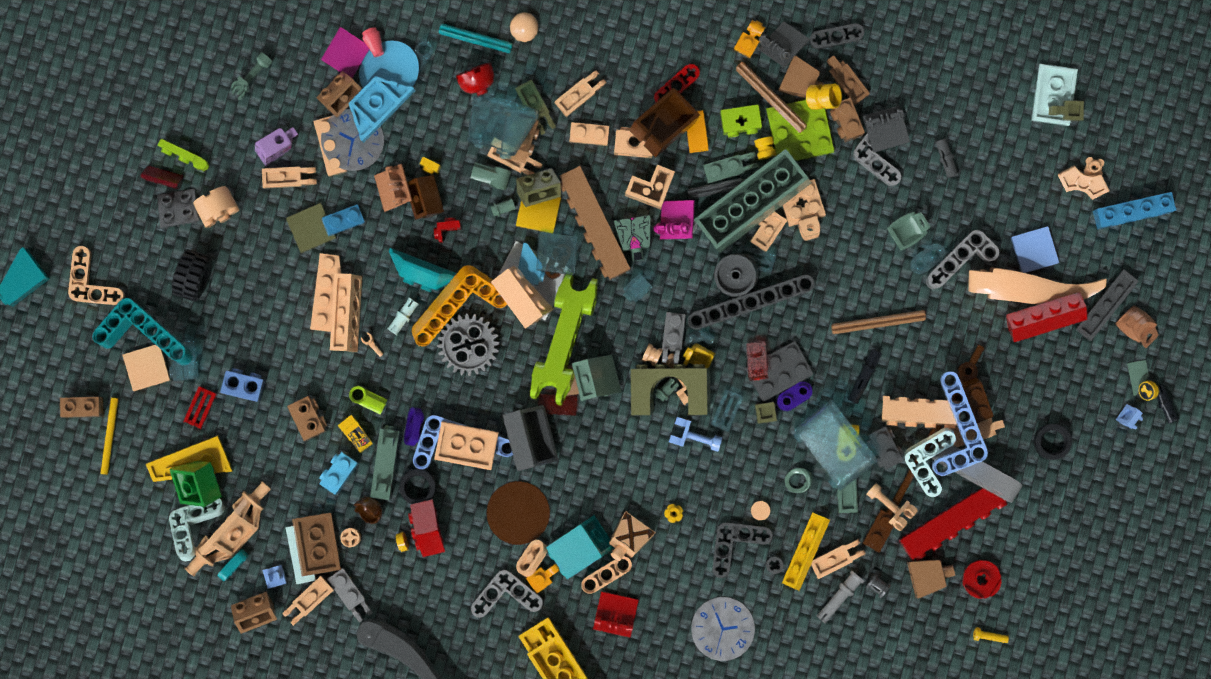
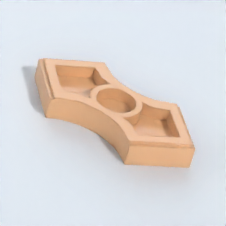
(1091, 184)

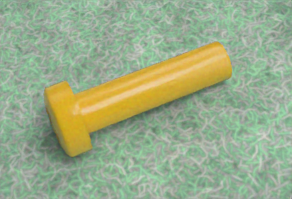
(977, 634)

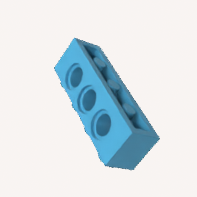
(1134, 210)

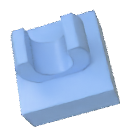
(1129, 416)
(274, 576)

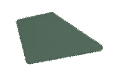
(1138, 374)

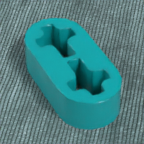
(233, 565)

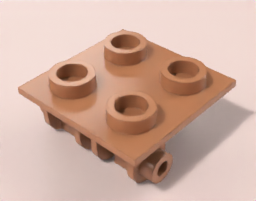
(393, 187)

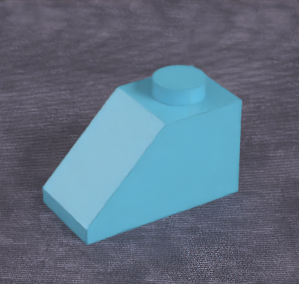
(528, 266)

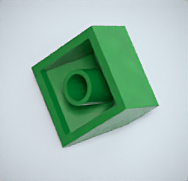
(195, 483)

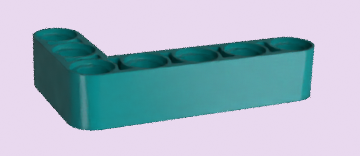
(147, 327)

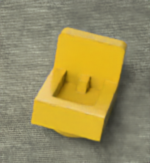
(698, 355)

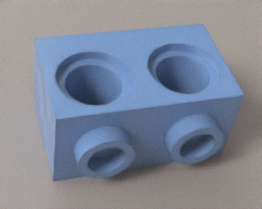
(242, 389)

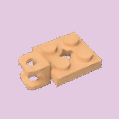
(807, 216)

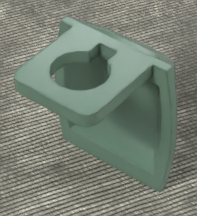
(908, 229)

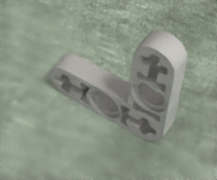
(867, 163)
(501, 588)

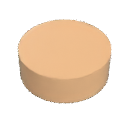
(760, 510)

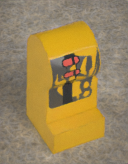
(355, 433)

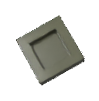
(765, 412)

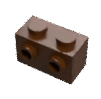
(426, 201)
(977, 400)

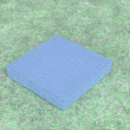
(1034, 250)

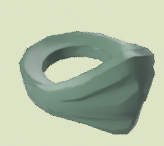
(809, 477)

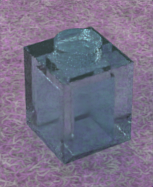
(637, 289)

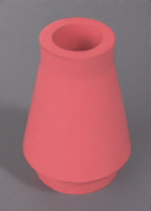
(373, 41)

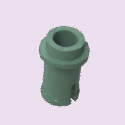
(502, 207)
(666, 389)

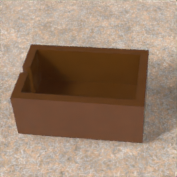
(664, 122)

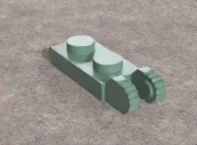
(728, 167)

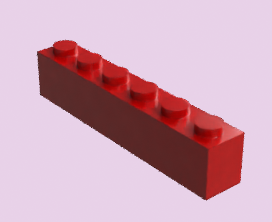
(950, 522)

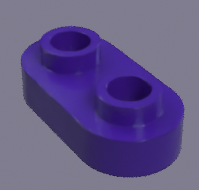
(794, 396)
(414, 419)

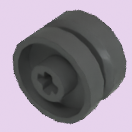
(747, 272)

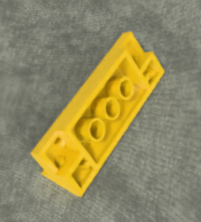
(550, 652)

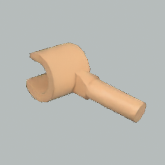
(371, 343)

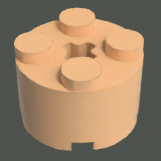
(216, 206)

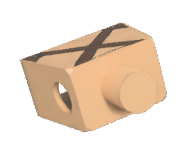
(629, 537)

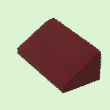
(162, 177)

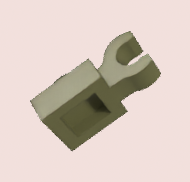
(1070, 110)

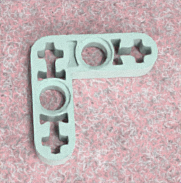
(923, 455)
(186, 521)

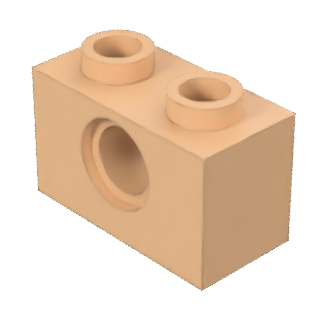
(623, 147)

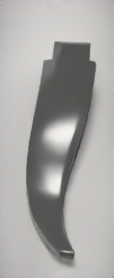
(395, 643)

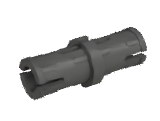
(946, 158)

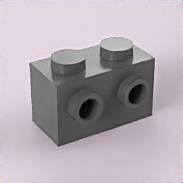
(884, 447)

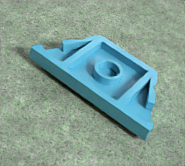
(376, 104)

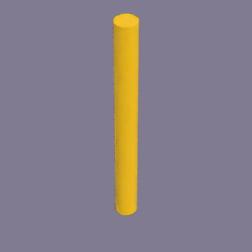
(109, 436)

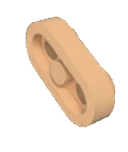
(531, 557)

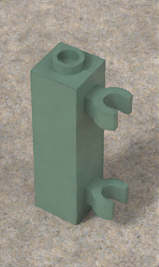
(385, 463)

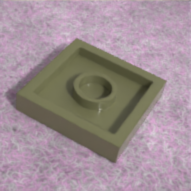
(309, 228)

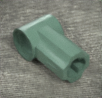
(496, 176)

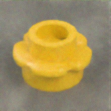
(673, 518)

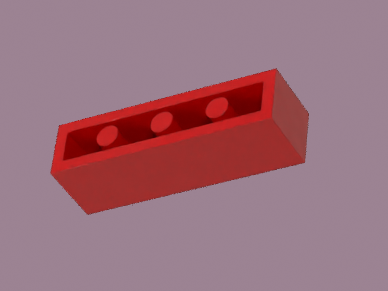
(1046, 317)

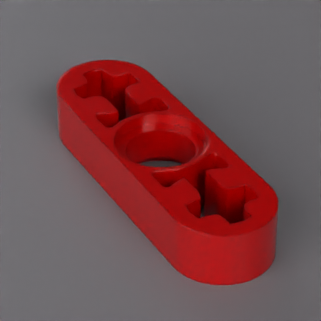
(683, 72)

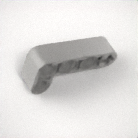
(958, 262)

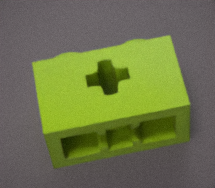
(748, 113)

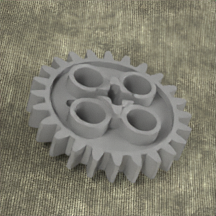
(463, 328)

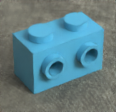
(339, 472)

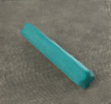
(475, 38)

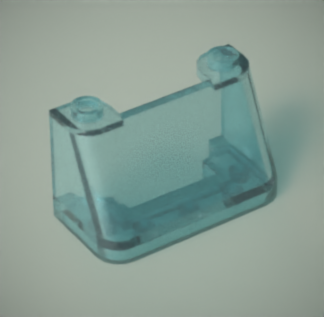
(500, 124)
(835, 445)

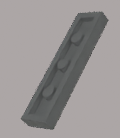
(1107, 305)

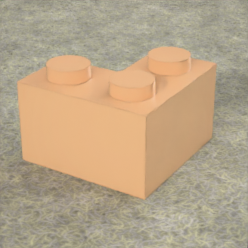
(652, 192)

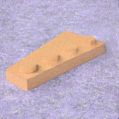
(323, 296)

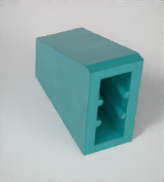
(22, 278)

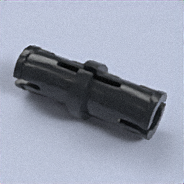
(1166, 404)

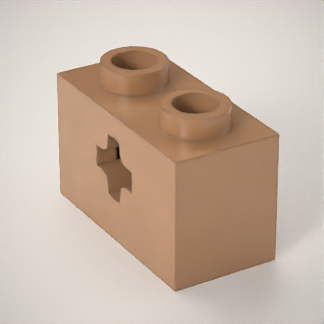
(81, 407)

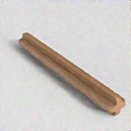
(771, 97)
(877, 322)

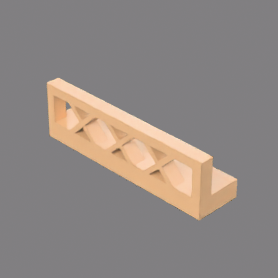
(343, 312)

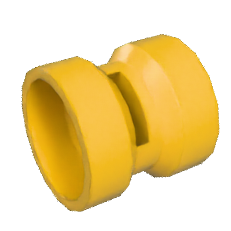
(765, 148)

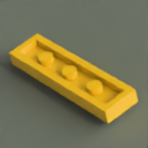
(805, 551)

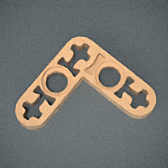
(82, 284)

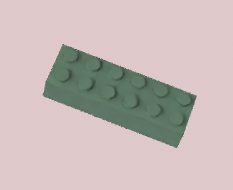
(752, 201)

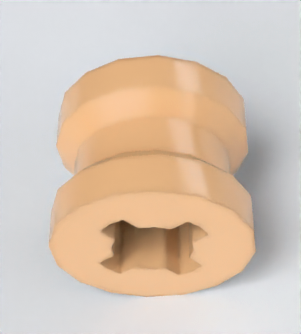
(652, 355)
(348, 539)

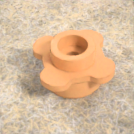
(1092, 162)

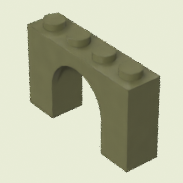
(695, 379)

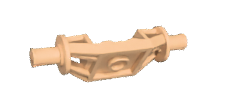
(232, 533)

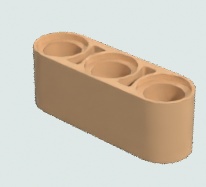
(600, 582)

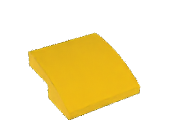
(539, 216)

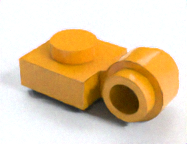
(747, 43)

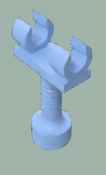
(713, 442)

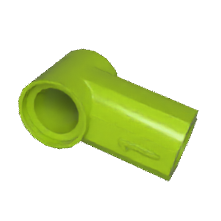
(370, 400)

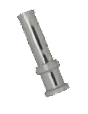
(846, 589)

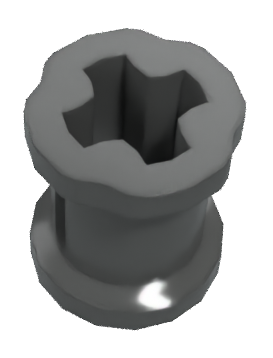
(878, 585)

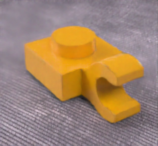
(541, 578)

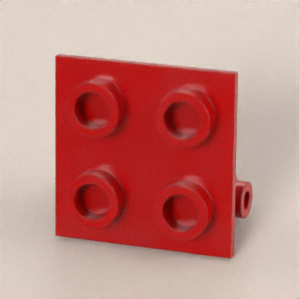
(615, 614)

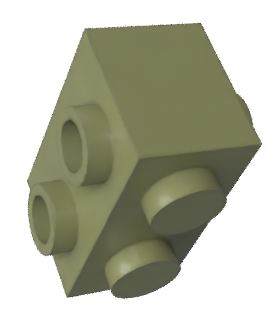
(538, 187)

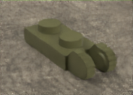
(530, 97)

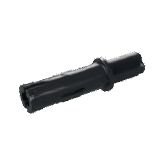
(865, 375)

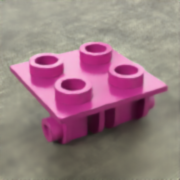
(676, 220)

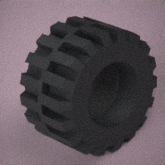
(191, 275)

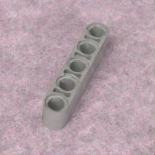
(985, 476)

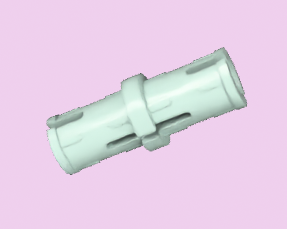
(402, 316)

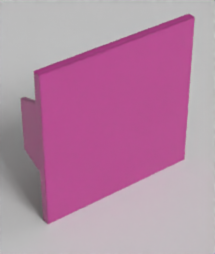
(345, 52)

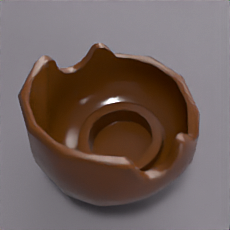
(369, 509)

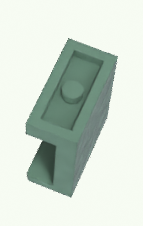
(596, 377)

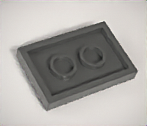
(785, 369)

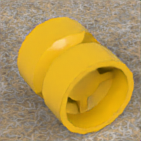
(823, 96)

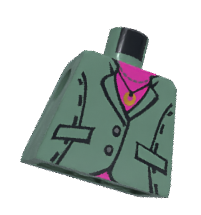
(634, 235)

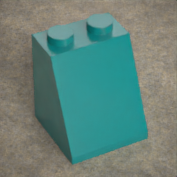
(580, 547)

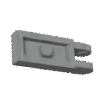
(673, 335)
(349, 593)

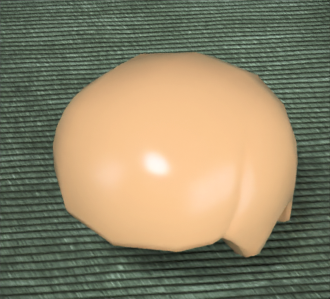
(524, 27)

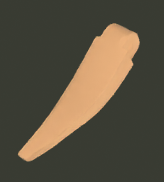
(1026, 288)

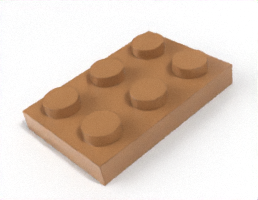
(316, 544)

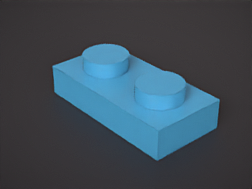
(343, 220)

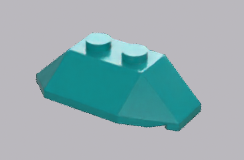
(420, 271)

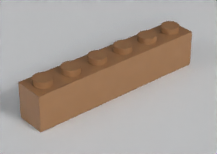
(594, 222)

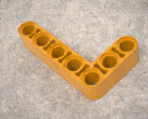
(455, 301)

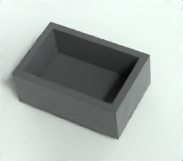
(530, 437)

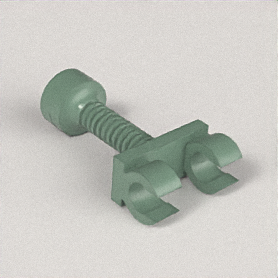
(243, 84)

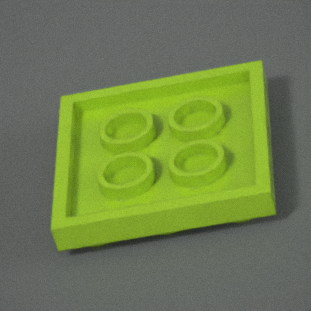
(808, 144)

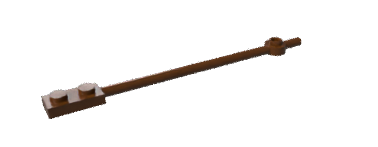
(881, 527)

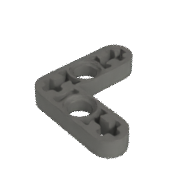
(734, 536)

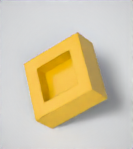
(429, 166)

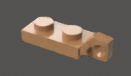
(847, 80)

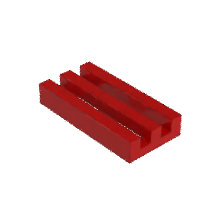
(193, 404)

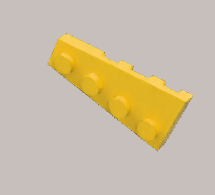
(207, 450)

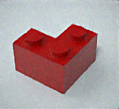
(426, 528)

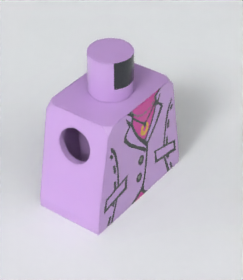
(269, 150)

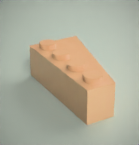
(918, 412)

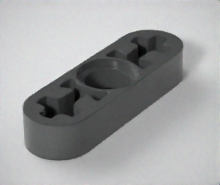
(821, 34)

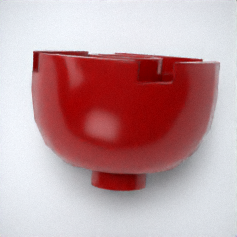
(477, 79)

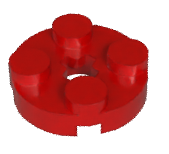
(986, 589)

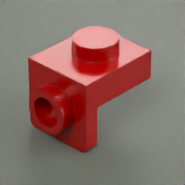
(449, 225)

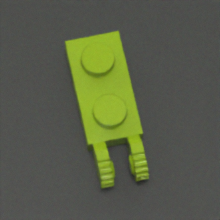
(184, 156)

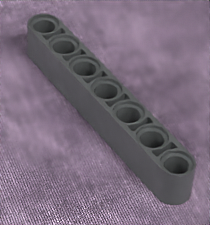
(758, 295)

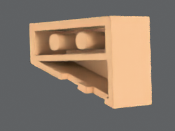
(521, 296)

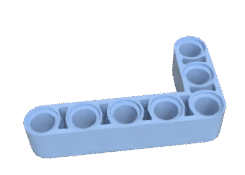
(963, 427)
(434, 434)

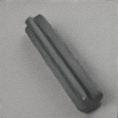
(715, 188)

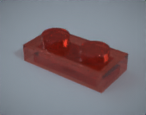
(757, 361)
(567, 408)

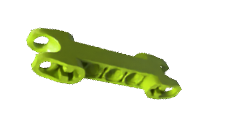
(554, 370)

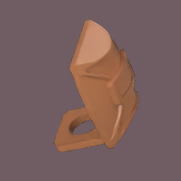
(1138, 326)

